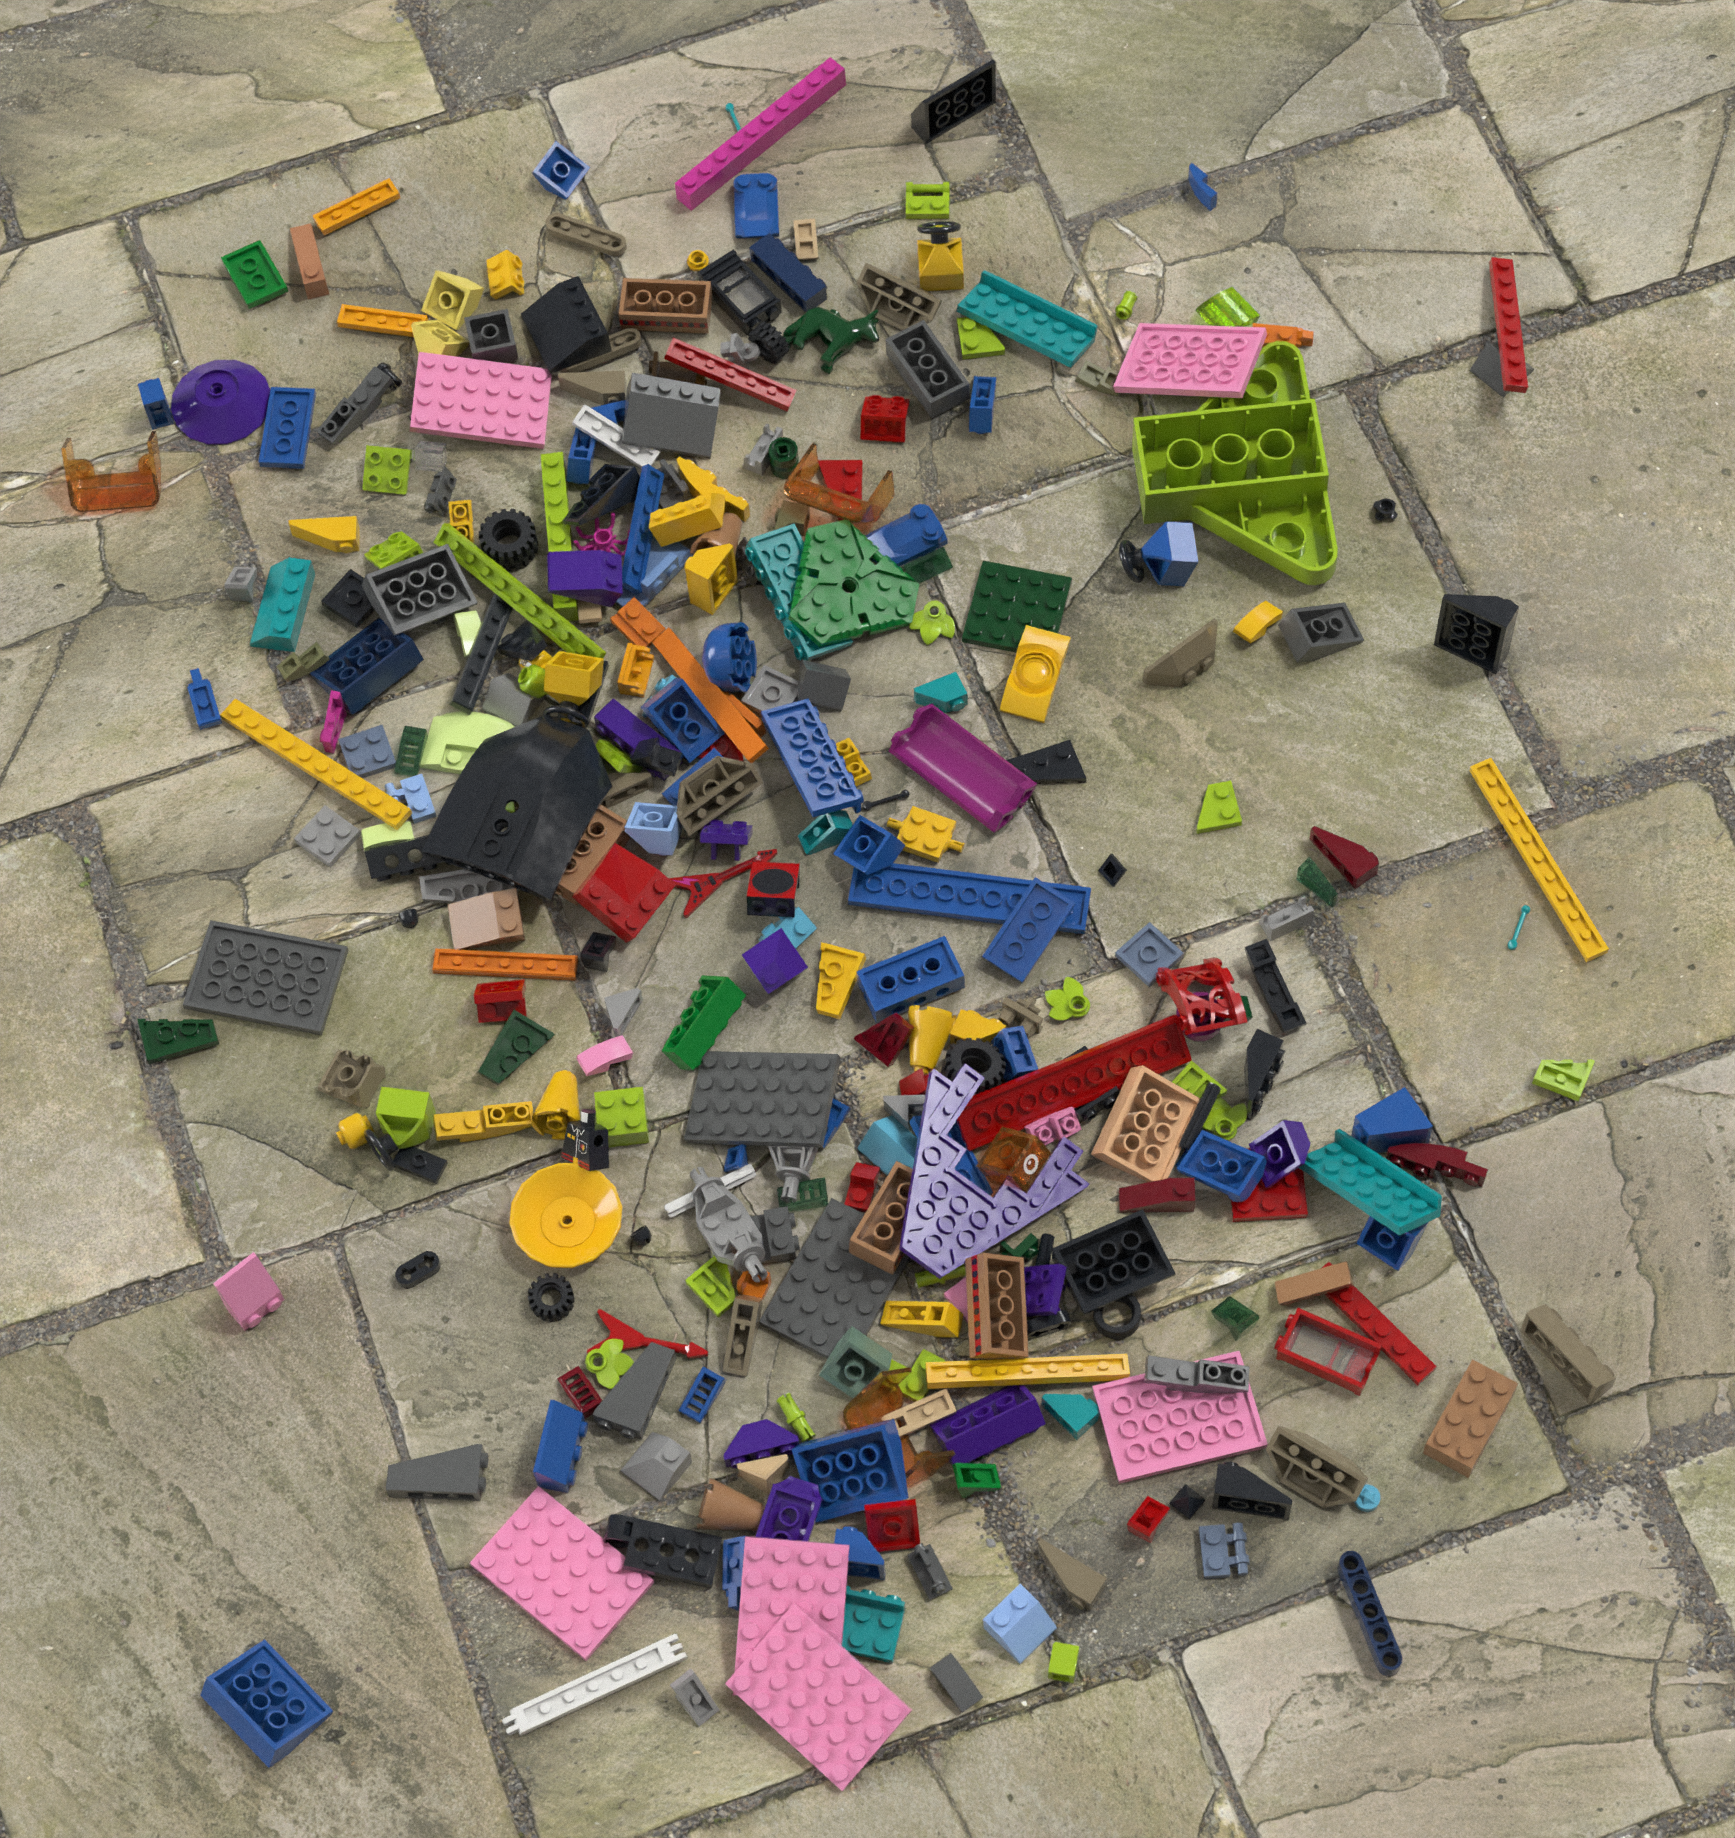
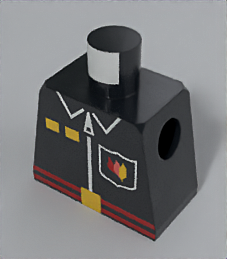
(586, 1142)

